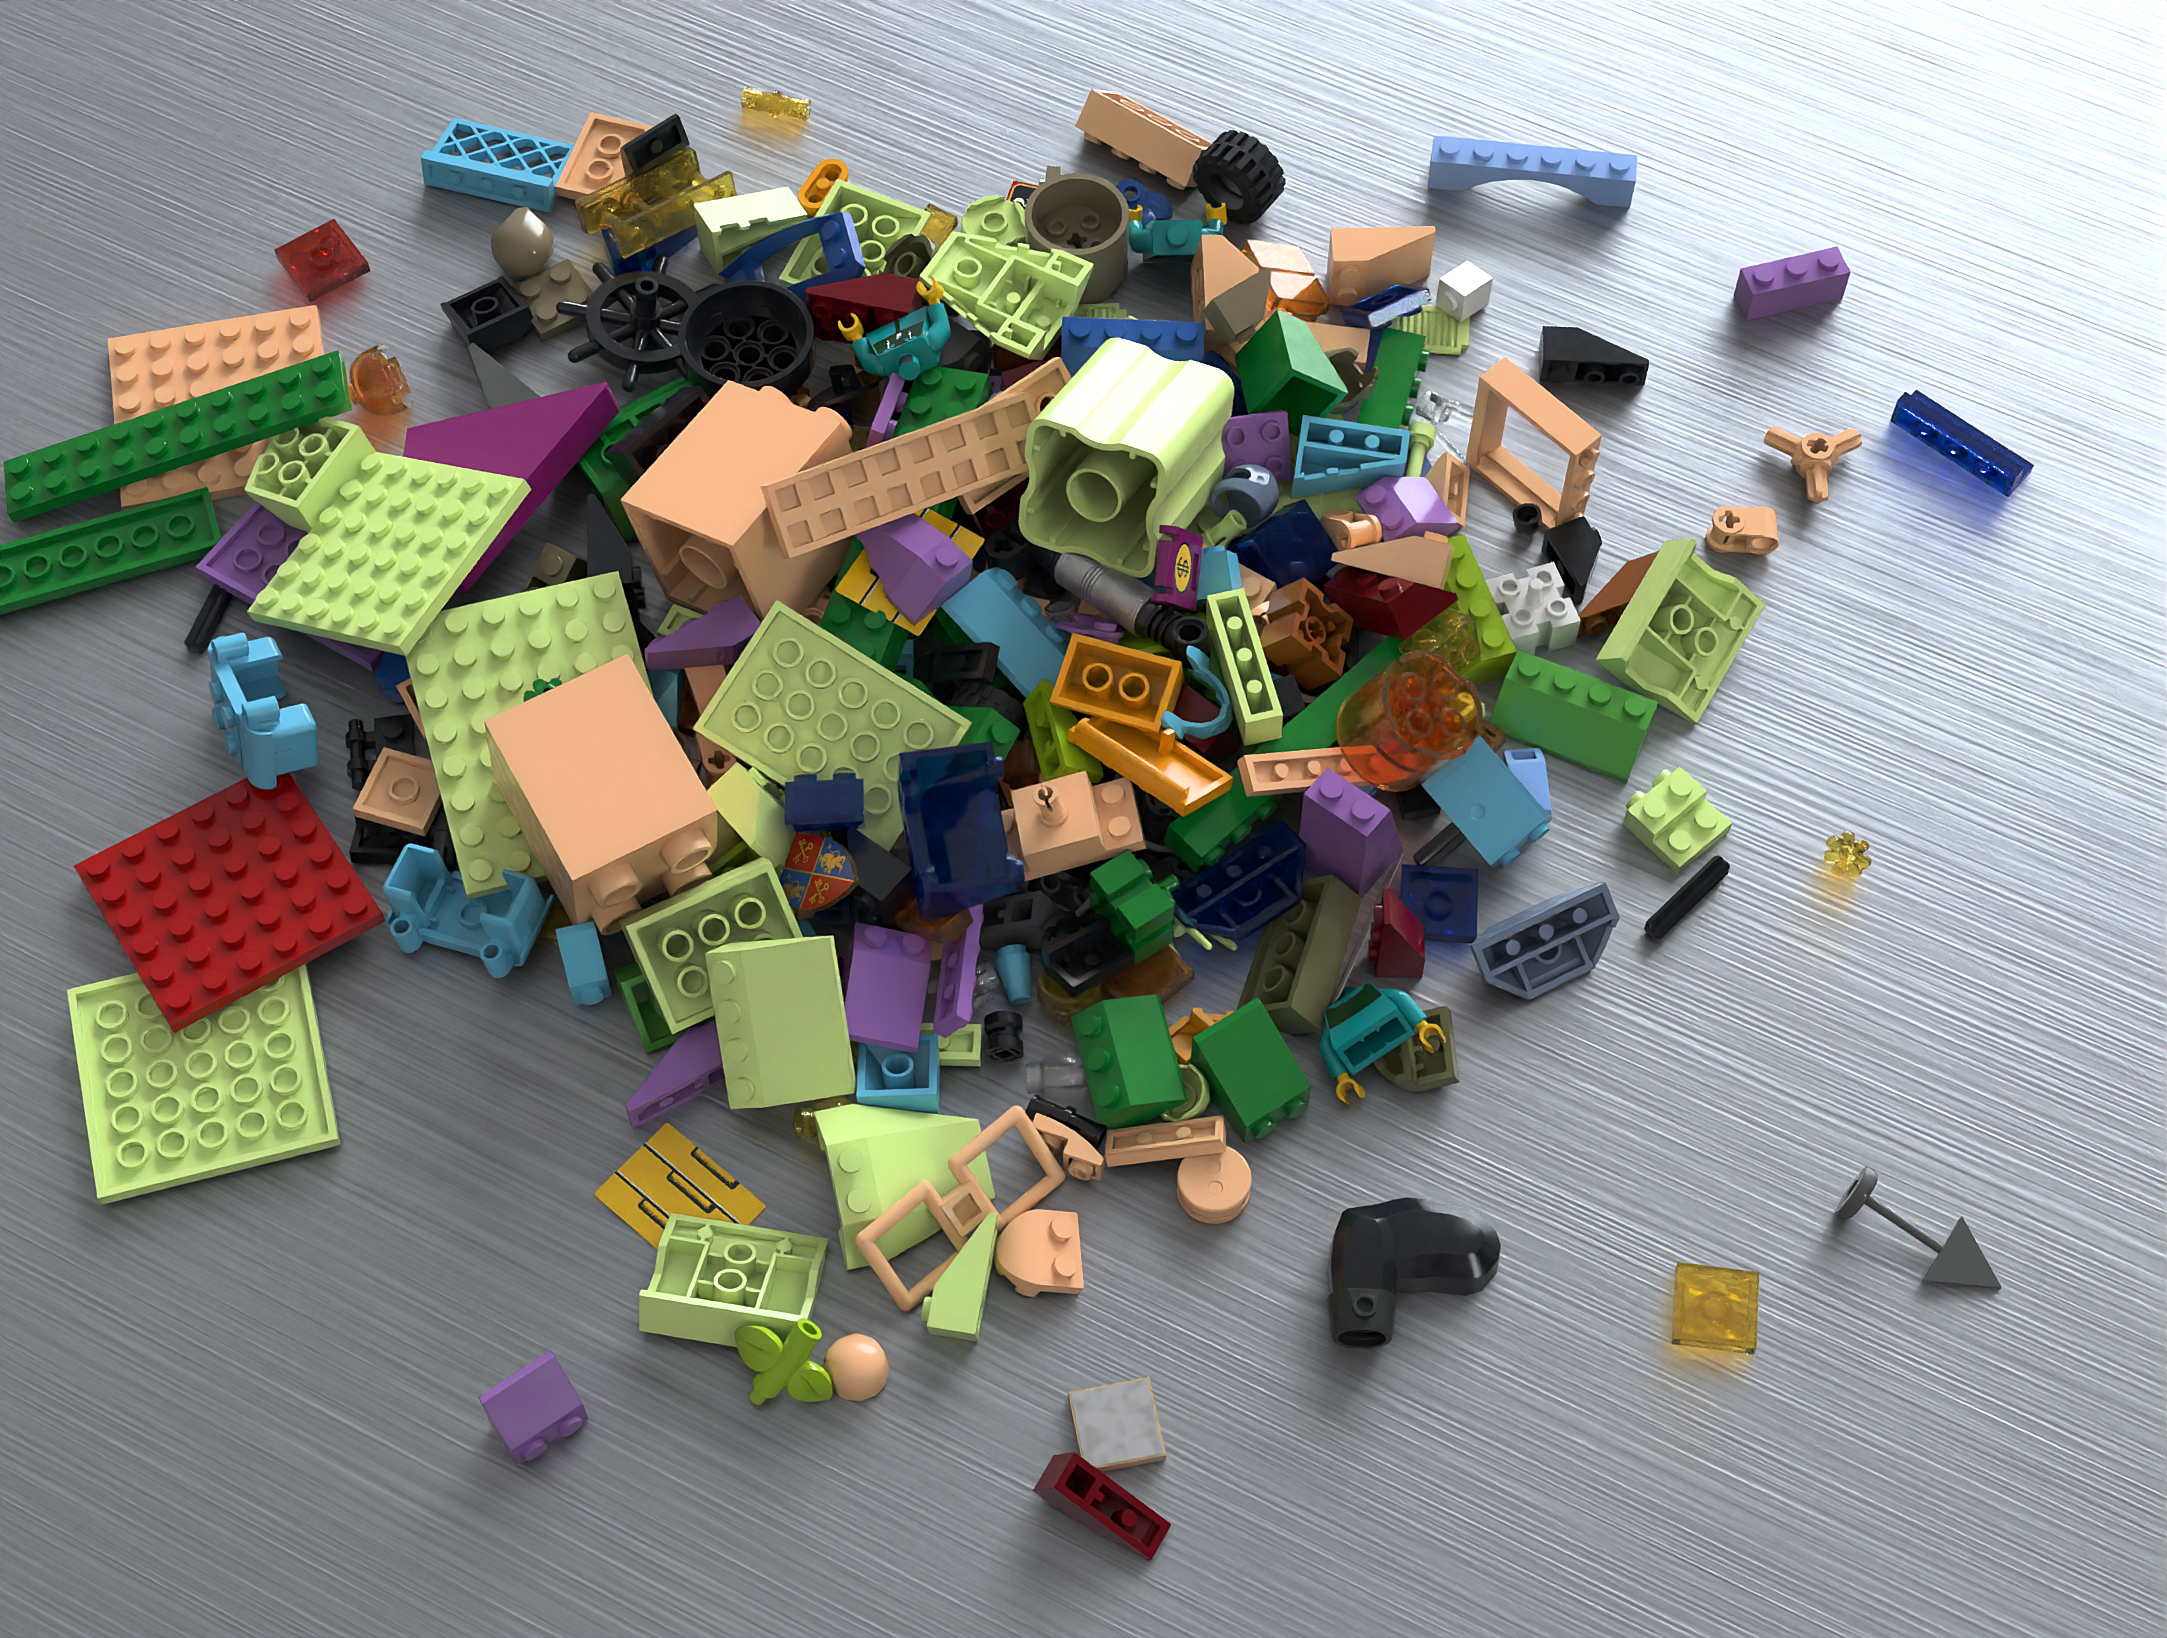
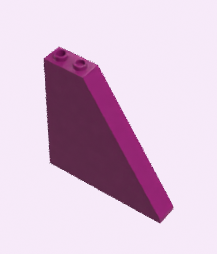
(518, 440)

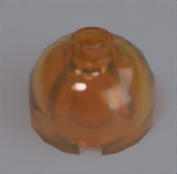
(378, 382)

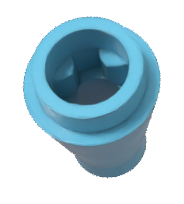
(1014, 969)

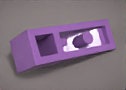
(683, 1073)

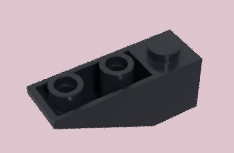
(1581, 357)

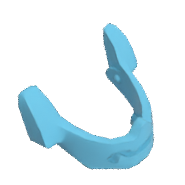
(1200, 664)

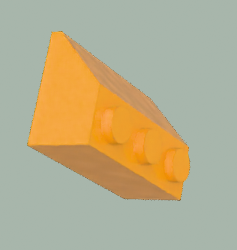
(1117, 683)

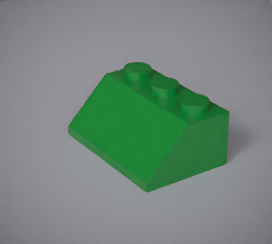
(1128, 1060)

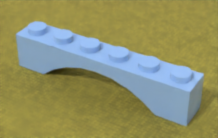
(1596, 175)

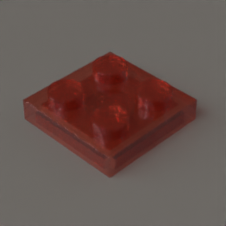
(322, 260)

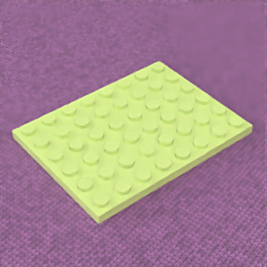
(481, 664)

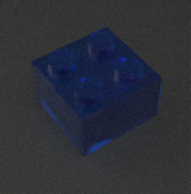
(1288, 546)

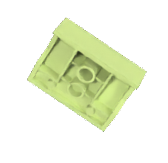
(1680, 631)
(728, 1277)

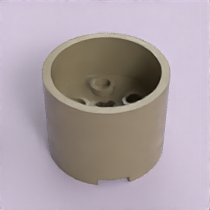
(1086, 220)

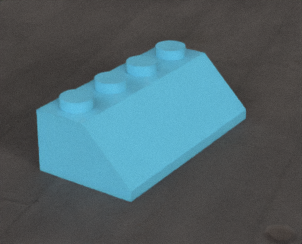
(999, 613)

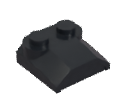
(490, 315)

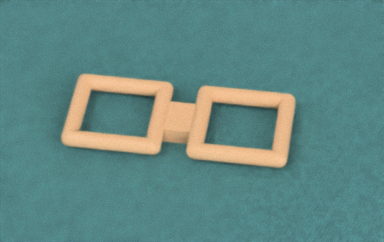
(961, 1207)

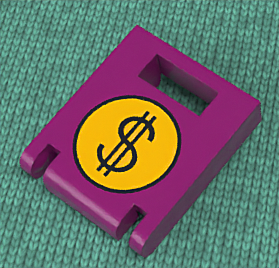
(1178, 568)

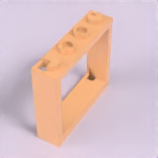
(1509, 385)

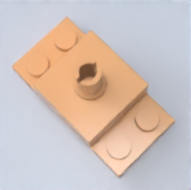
(1071, 823)

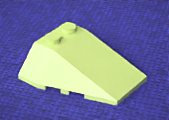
(1009, 290)
(881, 1157)

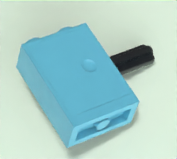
(1485, 807)

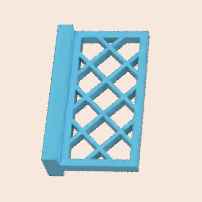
(496, 179)

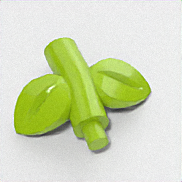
(784, 1363)

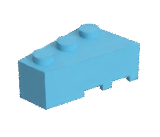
(1345, 455)

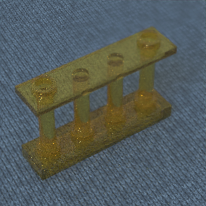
(636, 195)

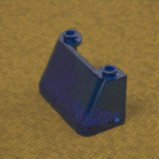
(955, 828)

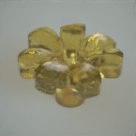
(1847, 854)

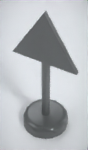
(1957, 1260)

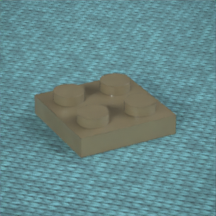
(544, 292)

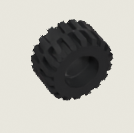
(1240, 174)

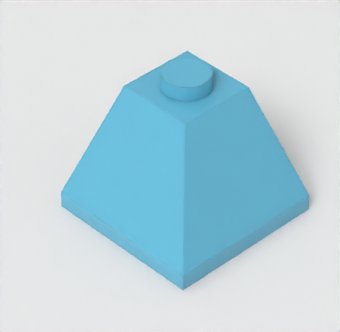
(900, 1077)

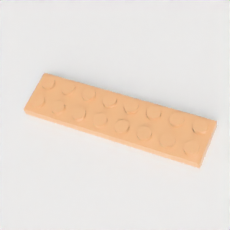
(900, 475)

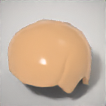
(856, 1367)

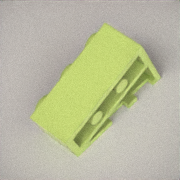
(739, 222)

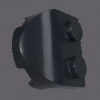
(1082, 951)

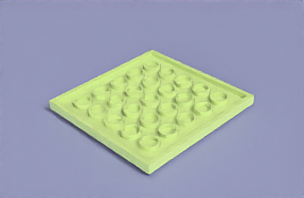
(389, 552)
(201, 1099)

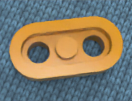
(818, 185)

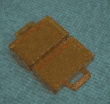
(1291, 281)

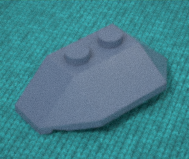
(1547, 942)

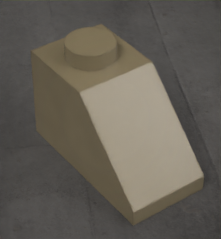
(1240, 308)

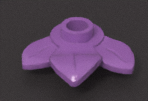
(1095, 627)

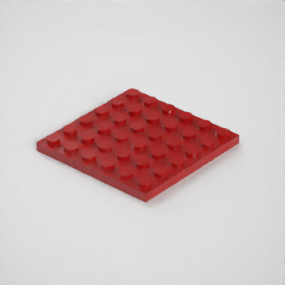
(228, 897)

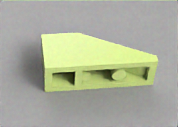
(962, 1289)

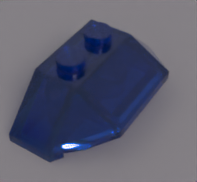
(1245, 886)

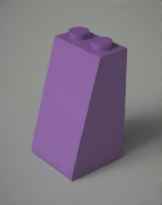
(1347, 833)

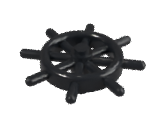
(643, 321)

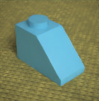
(584, 963)

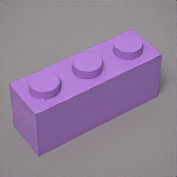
(1791, 283)

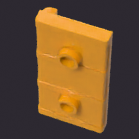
(1153, 762)

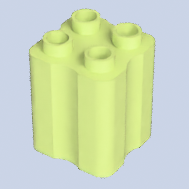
(1123, 453)

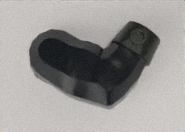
(1402, 1249)

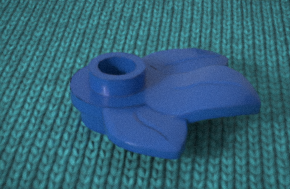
(1154, 203)

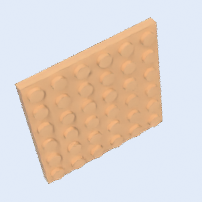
(196, 359)

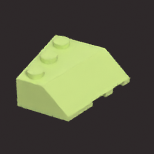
(307, 469)
(755, 811)

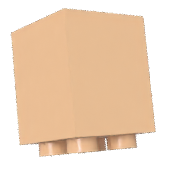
(705, 508)
(604, 794)

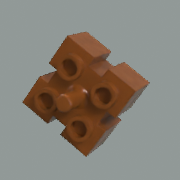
(1306, 634)

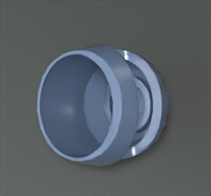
(1249, 491)

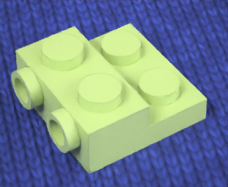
(1675, 819)

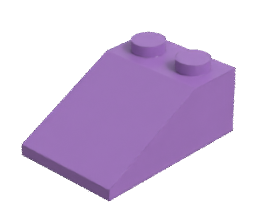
(885, 986)

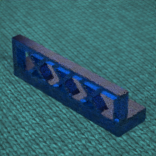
(1960, 442)

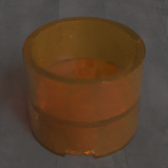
(1408, 721)

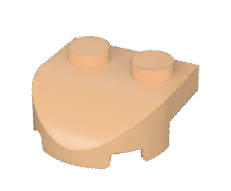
(1041, 1253)

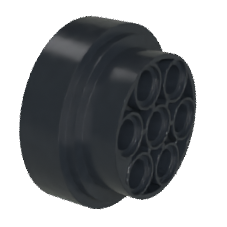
(747, 336)

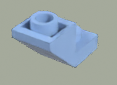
(1531, 771)

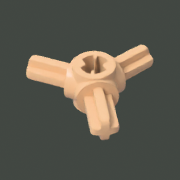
(1814, 455)

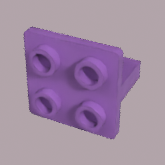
(1259, 441)

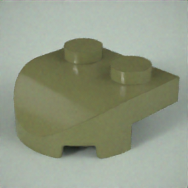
(1415, 1068)

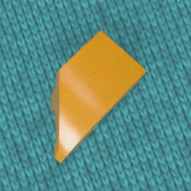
(1188, 1027)

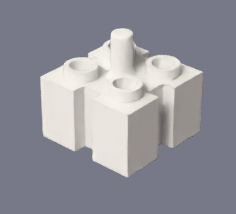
(1535, 609)

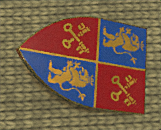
(817, 873)

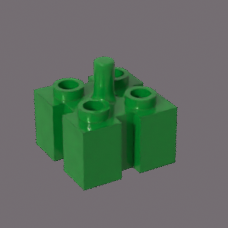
(1137, 908)

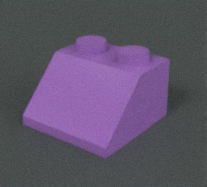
(1406, 508)
(534, 1408)

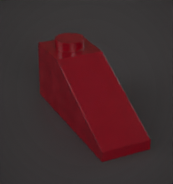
(1101, 1504)

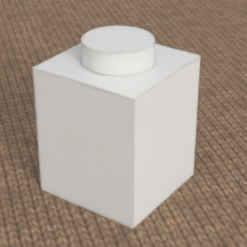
(1464, 291)

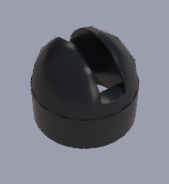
(1522, 516)

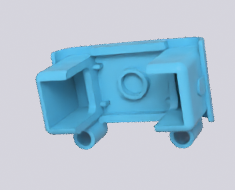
(245, 703)
(434, 908)

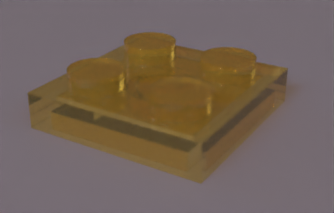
(1715, 1308)

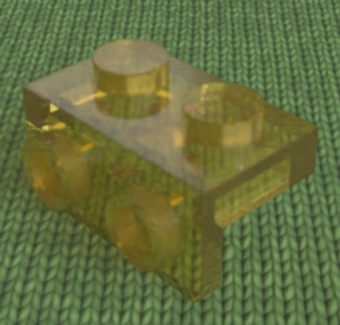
(1448, 635)

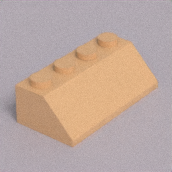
(1143, 135)

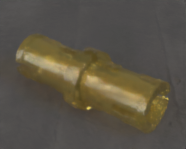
(776, 103)

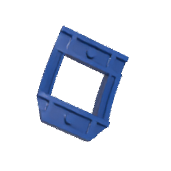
(838, 243)

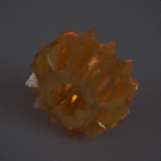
(1021, 765)

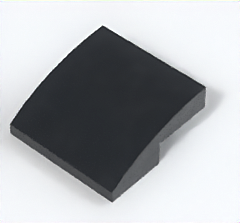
(653, 146)
(382, 843)

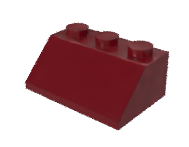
(1386, 602)
(1197, 709)

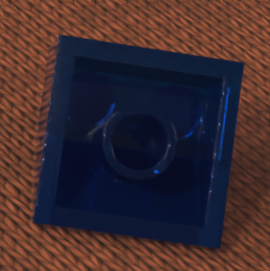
(825, 803)

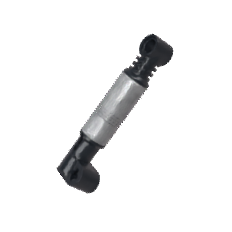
(1106, 589)

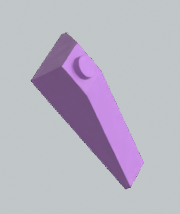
(915, 565)

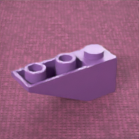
(705, 641)

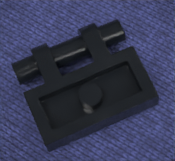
(389, 732)

